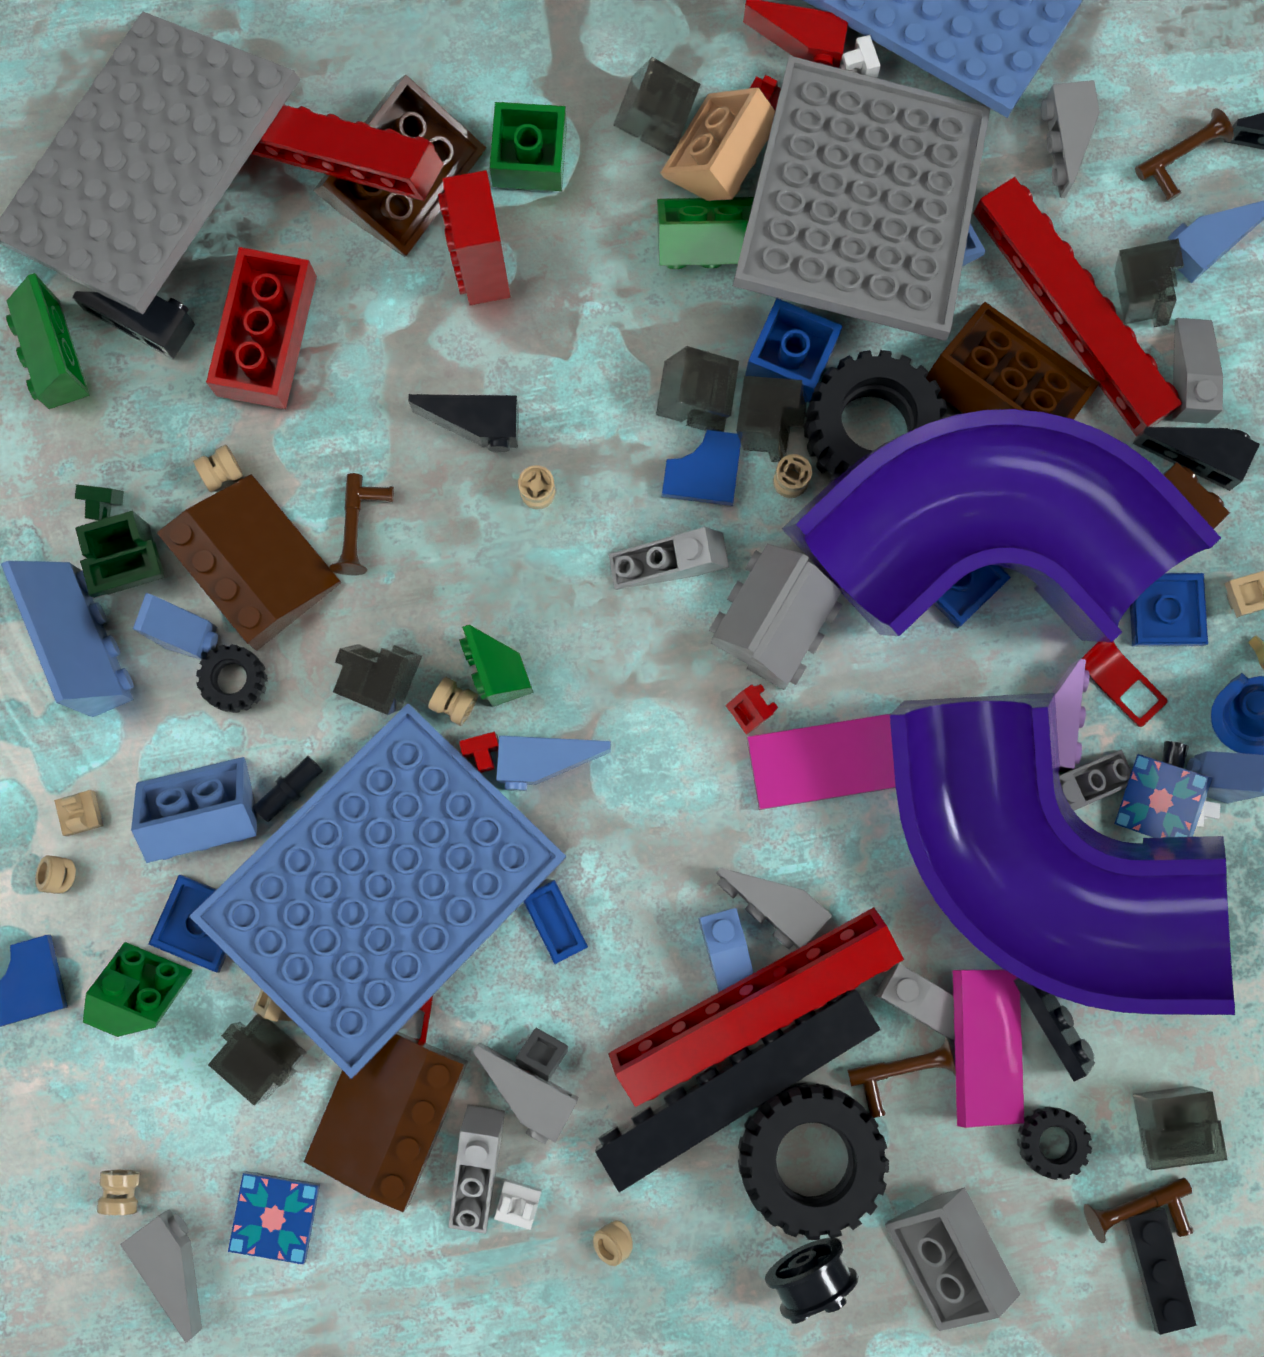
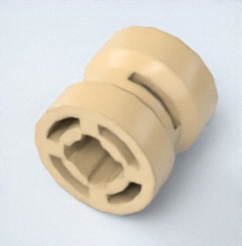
(218, 468)
(536, 480)
(792, 483)
(453, 701)
(118, 1192)

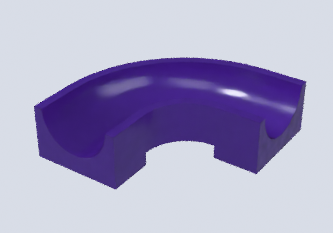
(1005, 492)
(1040, 886)

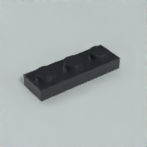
(1058, 1027)
(1160, 1271)

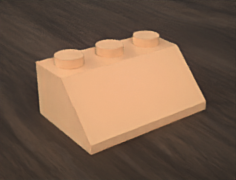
(721, 144)

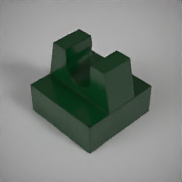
(98, 500)

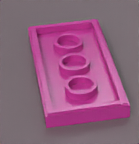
(822, 761)
(987, 1048)

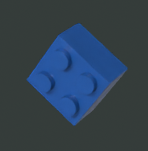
(794, 346)

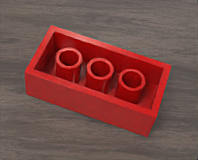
(474, 237)
(262, 328)

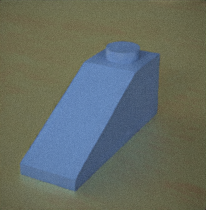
(1214, 236)
(175, 628)
(535, 759)
(1233, 774)
(726, 947)

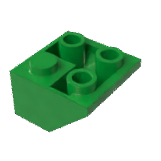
(500, 668)
(133, 991)

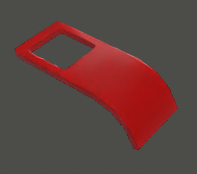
(1116, 675)

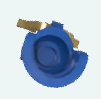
(1239, 710)

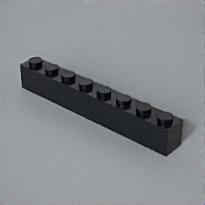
(734, 1089)

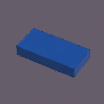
(555, 922)

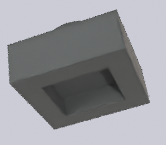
(541, 1054)

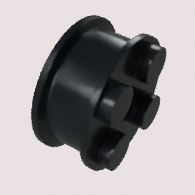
(812, 1279)

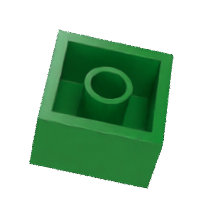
(528, 146)

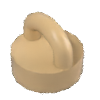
(51, 874)
(613, 1243)

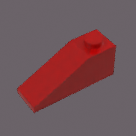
(799, 30)

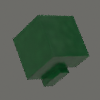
(118, 554)

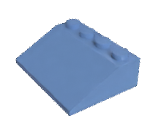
(69, 636)

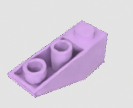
(1070, 713)

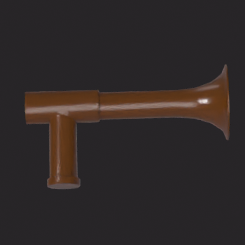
(1217, 128)
(348, 562)
(870, 1074)
(1102, 1220)

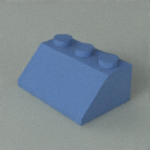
(194, 810)

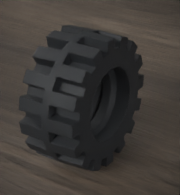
(216, 662)
(1077, 1149)

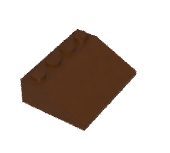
(388, 215)
(1005, 367)
(249, 560)
(387, 1120)

